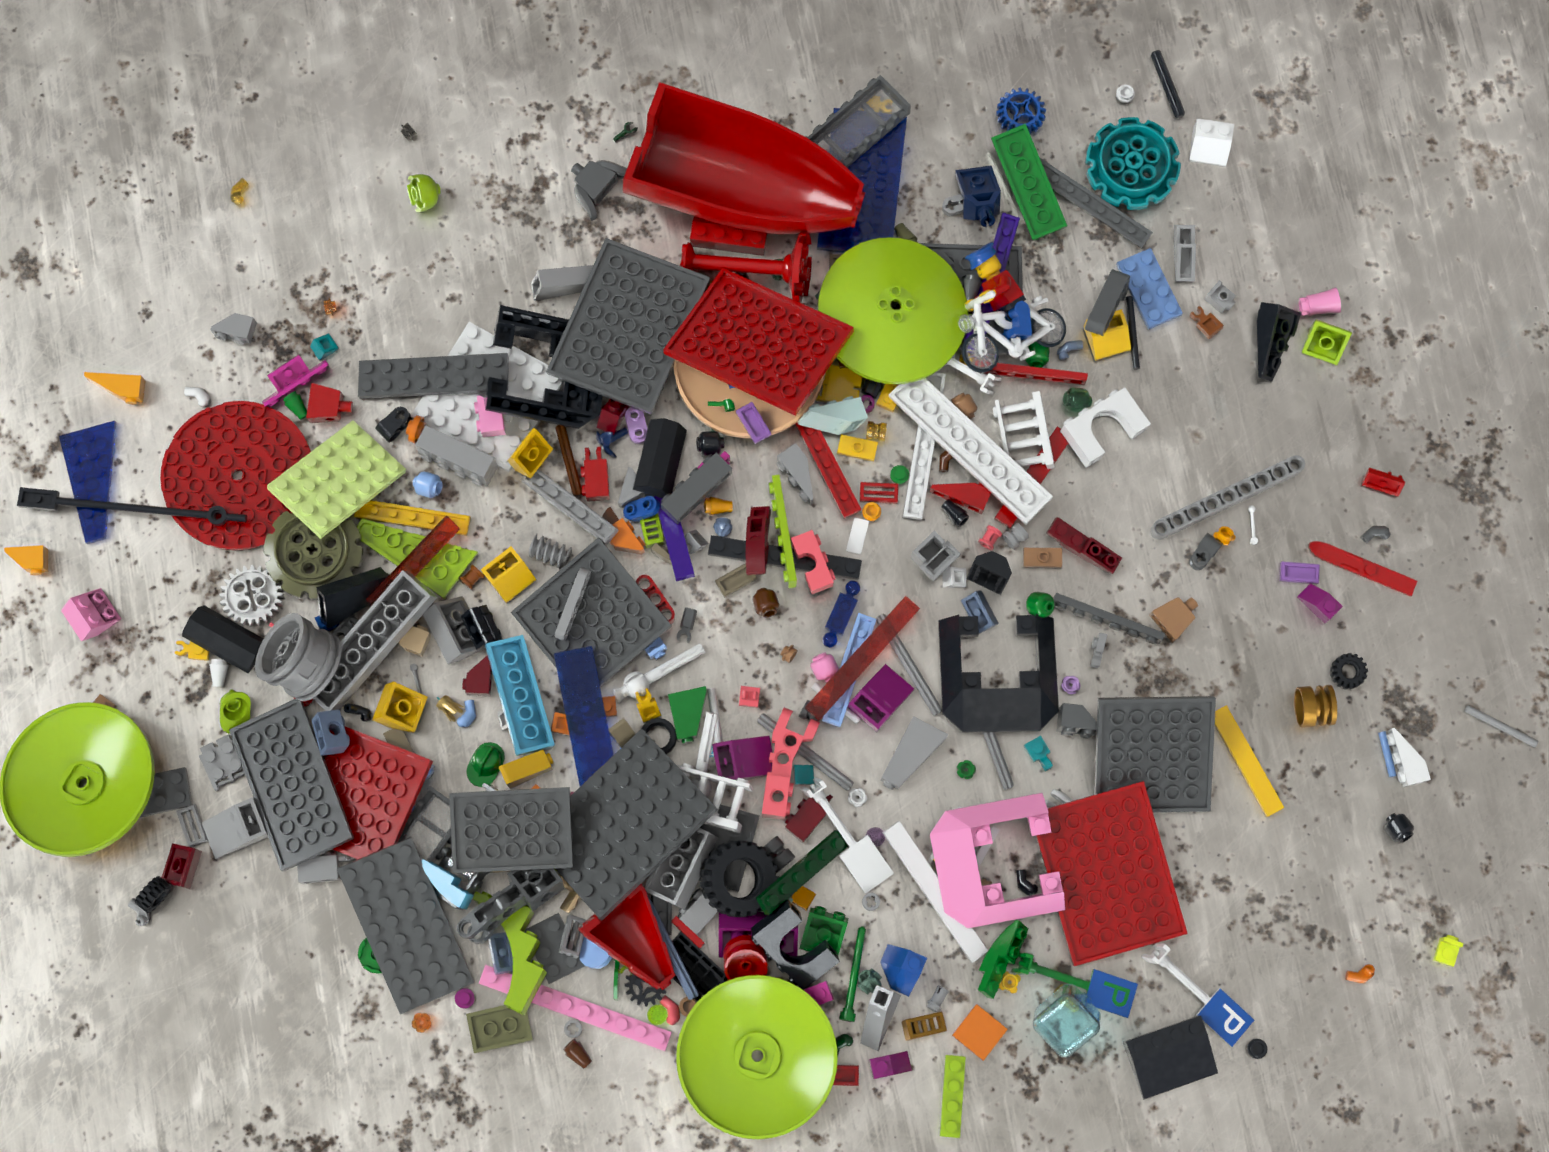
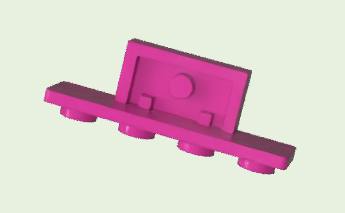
(289, 376)

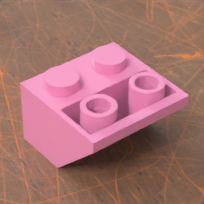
(90, 614)

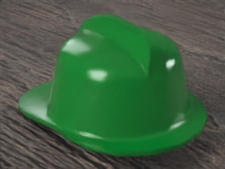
(485, 764)

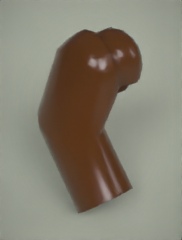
(945, 457)

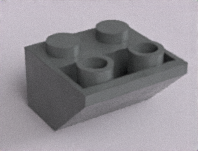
(1075, 720)

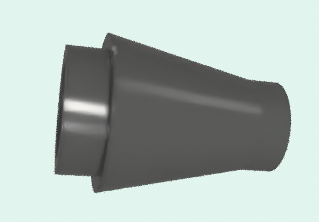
(971, 286)

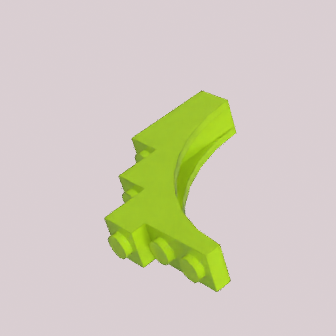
(526, 975)

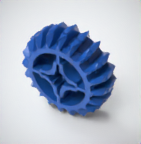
(1010, 102)

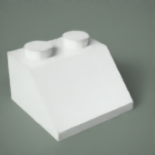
(1211, 142)

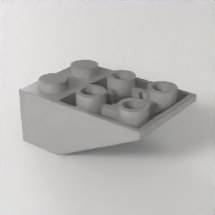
(234, 828)

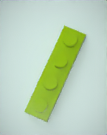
(952, 1096)

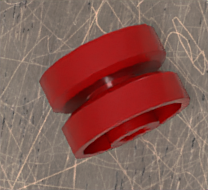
(744, 958)

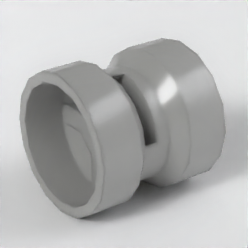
(1016, 535)

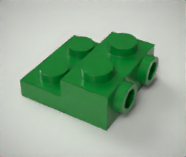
(822, 927)

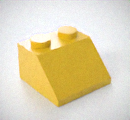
(530, 453)
(399, 707)

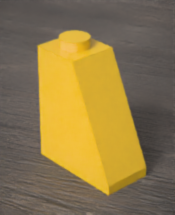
(526, 768)

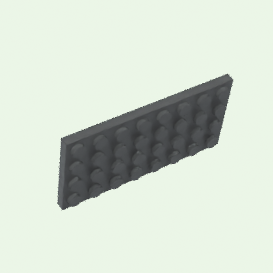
(291, 784)
(405, 925)

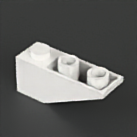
(1410, 764)

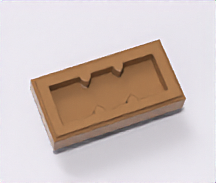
(1042, 557)

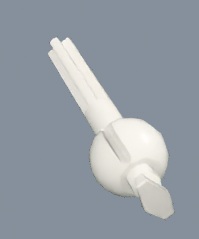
(639, 682)
(705, 749)

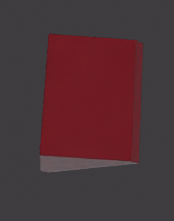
(181, 865)

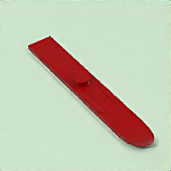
(1363, 567)

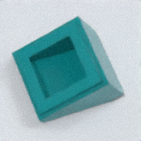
(323, 346)
(803, 774)

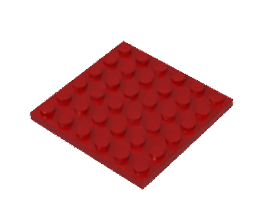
(376, 790)

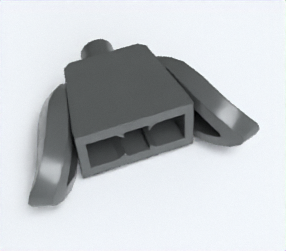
(595, 182)

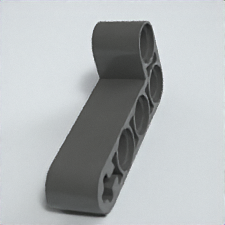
(1107, 302)

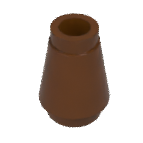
(577, 1053)

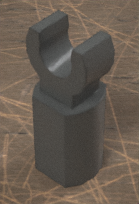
(687, 623)

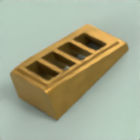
(906, 1024)

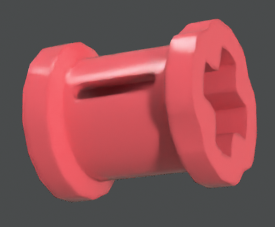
(990, 537)

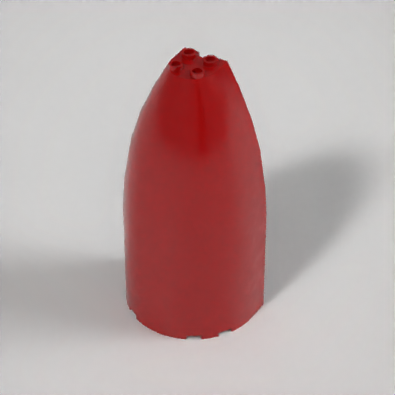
(738, 169)

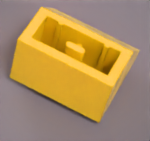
(1115, 340)
(508, 574)

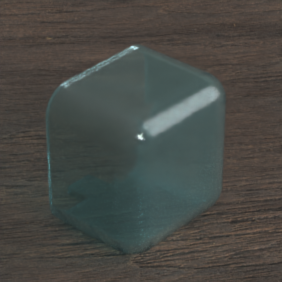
(1067, 1020)

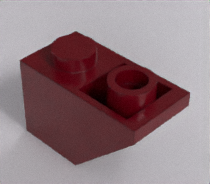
(612, 416)

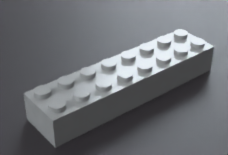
(375, 637)

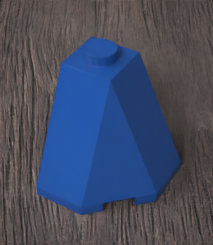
(902, 968)

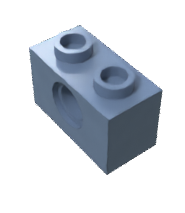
(328, 742)

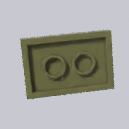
(498, 1028)

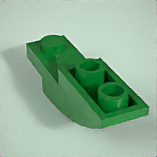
(1003, 951)

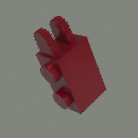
(806, 818)

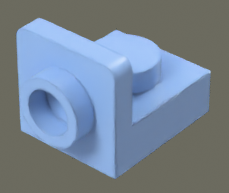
(656, 649)

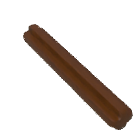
(569, 460)

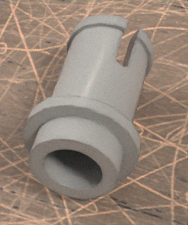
(937, 999)

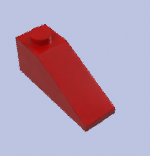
(968, 495)

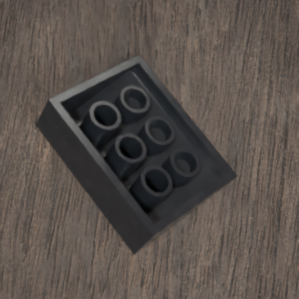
(1171, 1057)

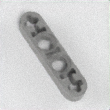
(572, 604)

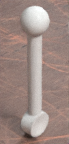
(1253, 540)

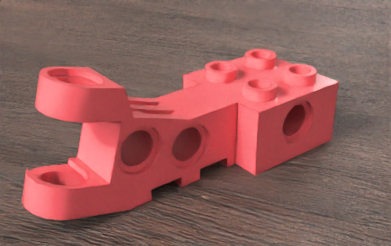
(779, 778)

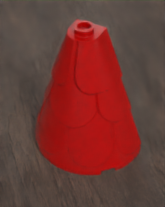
(633, 939)

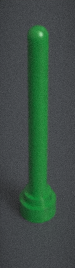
(847, 1013)

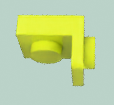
(1447, 950)

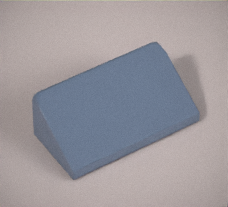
(978, 606)

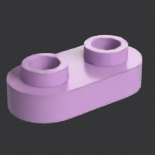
(635, 425)

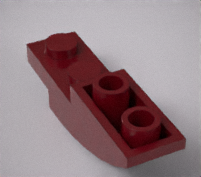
(757, 540)
(1083, 546)

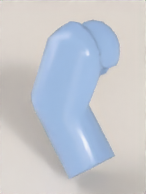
(469, 716)

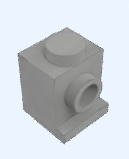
(1216, 301)

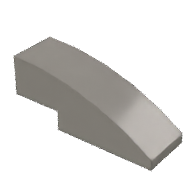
(1184, 252)

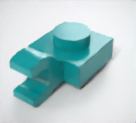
(1038, 750)

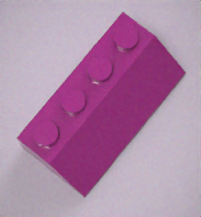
(734, 926)

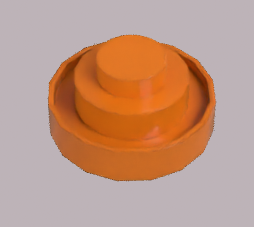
(415, 428)

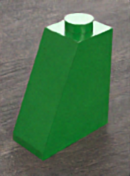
(687, 712)

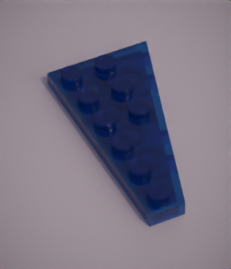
(90, 473)

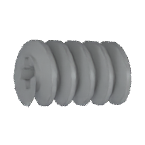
(549, 552)

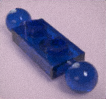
(841, 614)

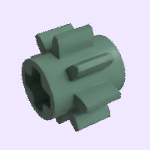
(869, 980)

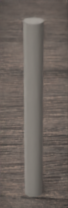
(1501, 726)

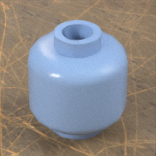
(427, 484)

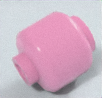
(824, 666)

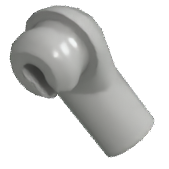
(142, 916)

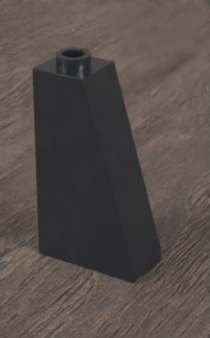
(347, 596)

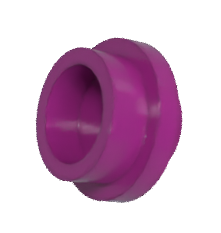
(464, 998)

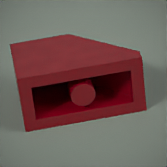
(479, 679)

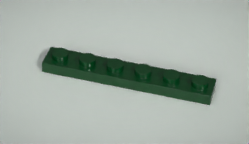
(801, 872)

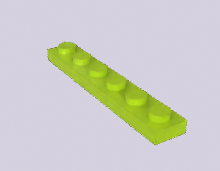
(783, 539)

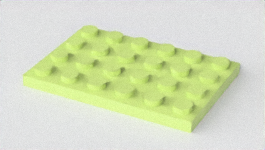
(336, 479)

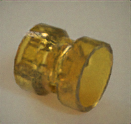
(876, 431)

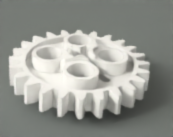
(234, 600)

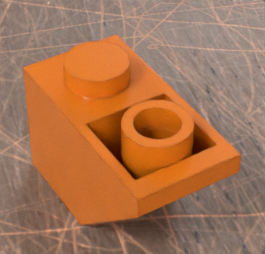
(625, 538)

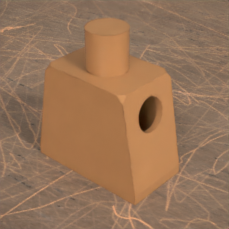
(1174, 617)

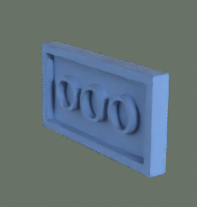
(1150, 289)

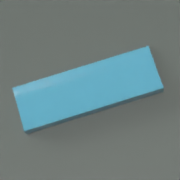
(519, 695)

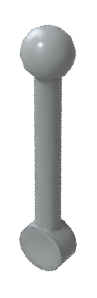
(413, 667)

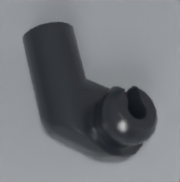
(358, 710)

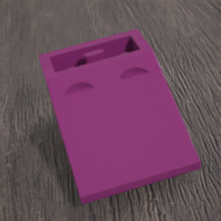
(880, 697)
(743, 758)

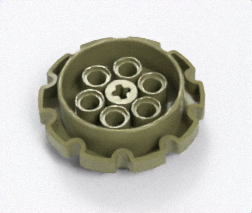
(281, 548)

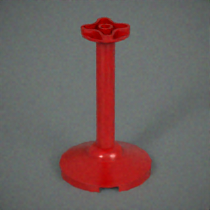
(794, 268)

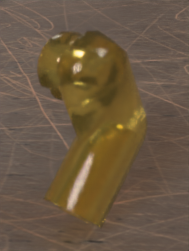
(236, 191)

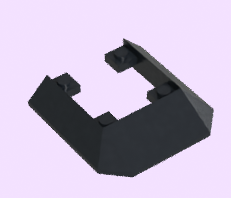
(568, 407)
(998, 708)

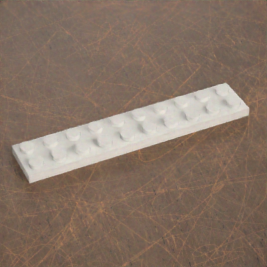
(972, 448)

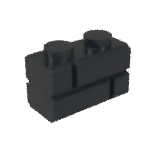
(481, 626)

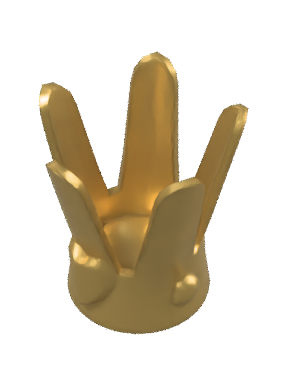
(446, 705)

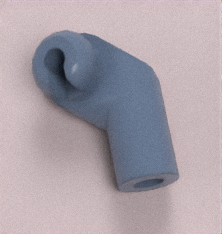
(1067, 347)

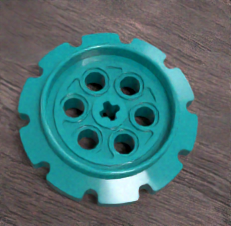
(1112, 183)

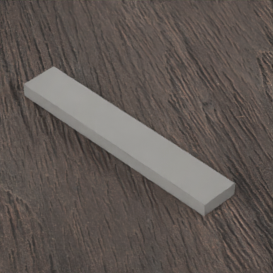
(571, 506)

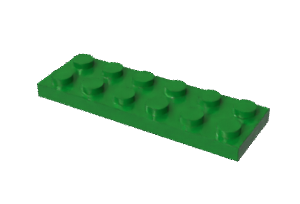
(1029, 182)

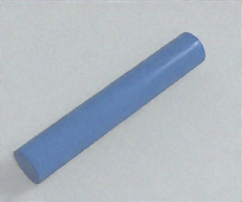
(1387, 754)

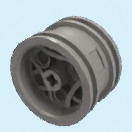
(298, 657)

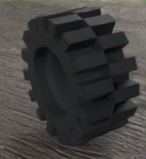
(1358, 664)
(153, 894)

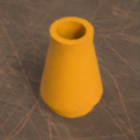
(716, 506)

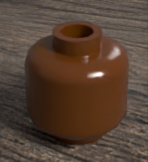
(765, 602)

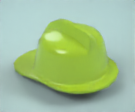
(234, 710)

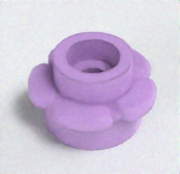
(1070, 679)

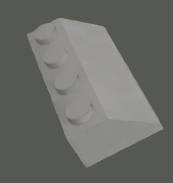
(680, 872)

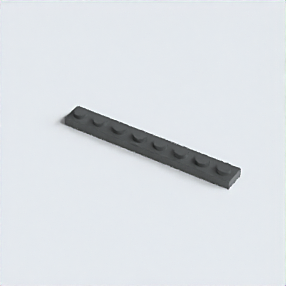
(1096, 206)

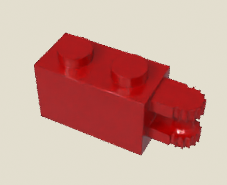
(596, 477)

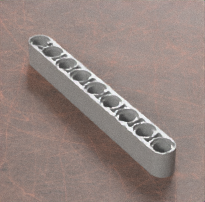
(1234, 491)

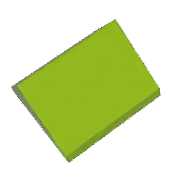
(1326, 342)

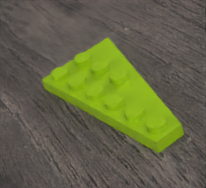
(396, 544)

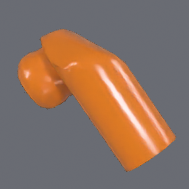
(1361, 976)

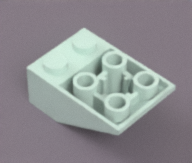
(835, 416)

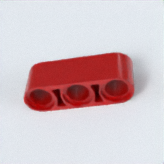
(653, 591)

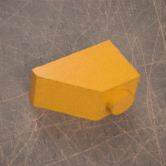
(31, 558)

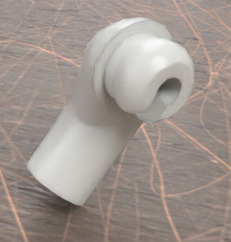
(200, 395)

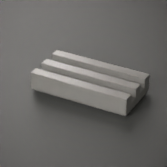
(184, 827)
(568, 951)

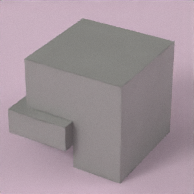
(934, 555)

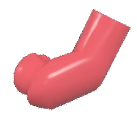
(673, 1010)

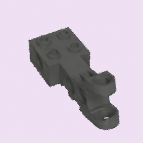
(525, 887)

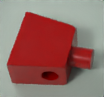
(326, 404)

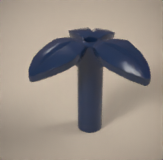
(607, 438)

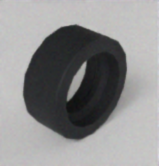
(666, 724)

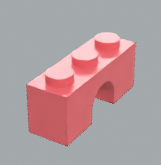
(808, 546)

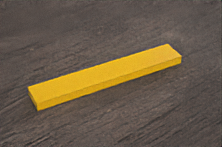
(410, 516)
(1247, 762)

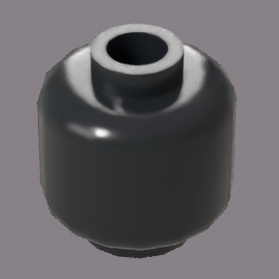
(709, 443)
(1399, 827)

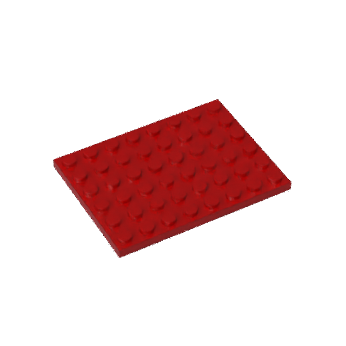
(758, 341)
(1111, 874)

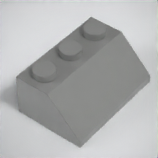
(449, 629)

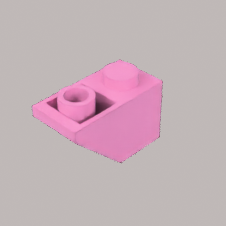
(489, 422)

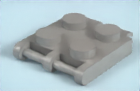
(221, 761)

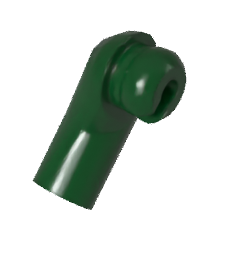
(842, 1041)

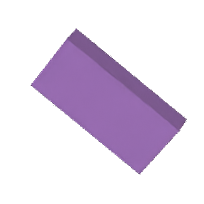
(753, 422)
(1299, 572)

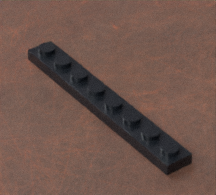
(736, 550)

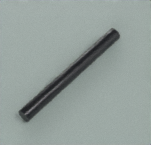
(1132, 332)

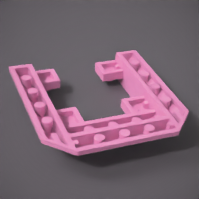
(957, 865)

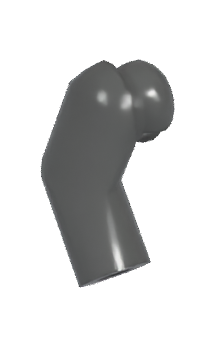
(1381, 531)

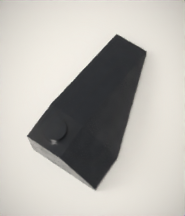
(1274, 330)

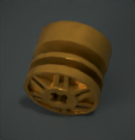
(1315, 706)

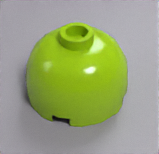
(423, 192)

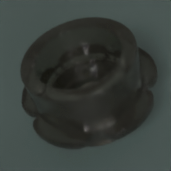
(408, 131)

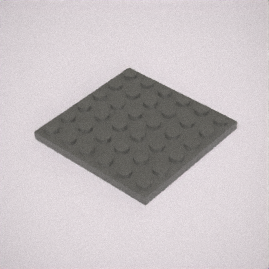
(611, 618)
(1161, 743)

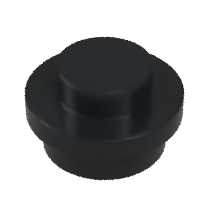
(1257, 1048)

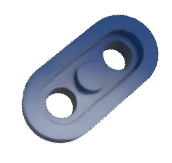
(640, 509)

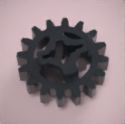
(641, 996)

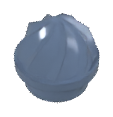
(722, 526)

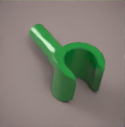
(727, 403)

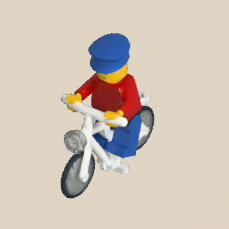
(1011, 313)

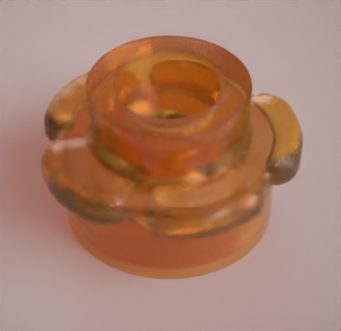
(330, 307)
(426, 1022)

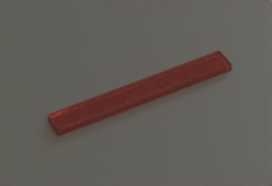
(862, 658)

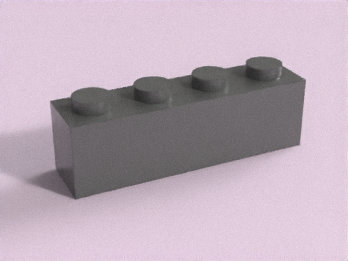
(696, 487)

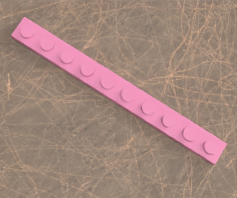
(584, 1011)

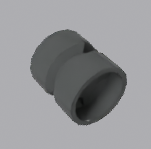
(779, 853)

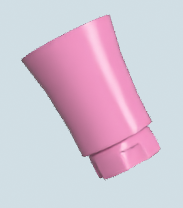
(1320, 303)

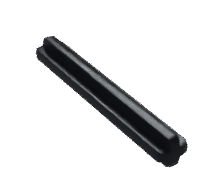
(1167, 84)

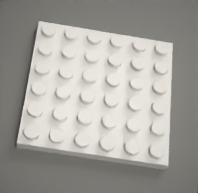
(456, 412)

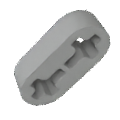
(954, 200)

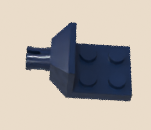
(979, 193)

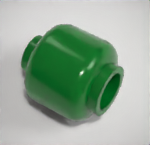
(1041, 357)
(1040, 603)

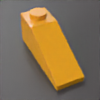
(125, 387)

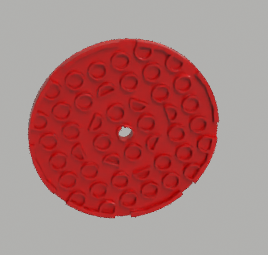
(206, 455)

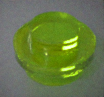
(657, 1014)

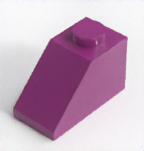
(1319, 602)
(890, 1065)

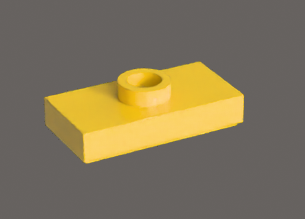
(857, 447)

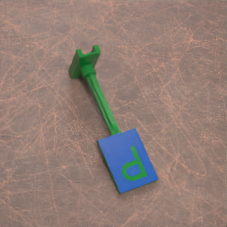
(1105, 990)

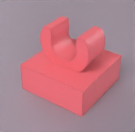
(749, 696)

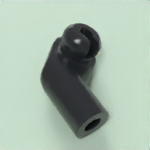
(1024, 885)

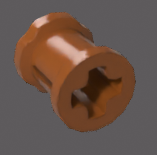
(471, 577)

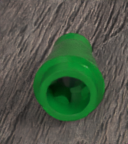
(295, 404)

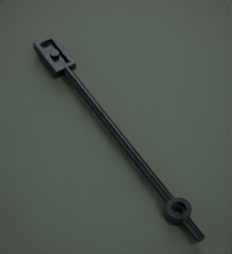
(50, 499)

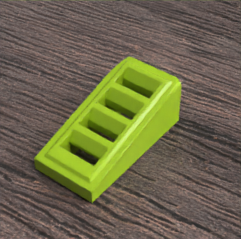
(660, 540)

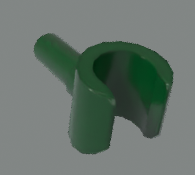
(626, 130)

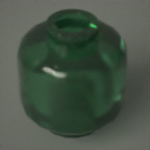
(1076, 399)

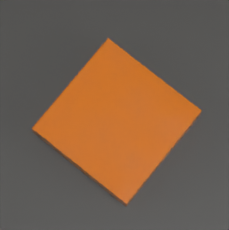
(979, 1032)

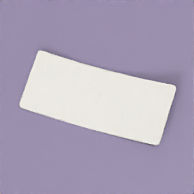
(857, 536)

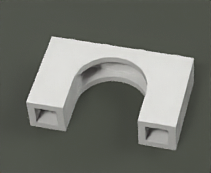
(1118, 406)

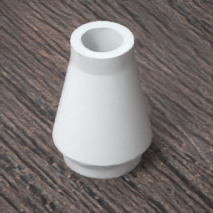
(218, 672)

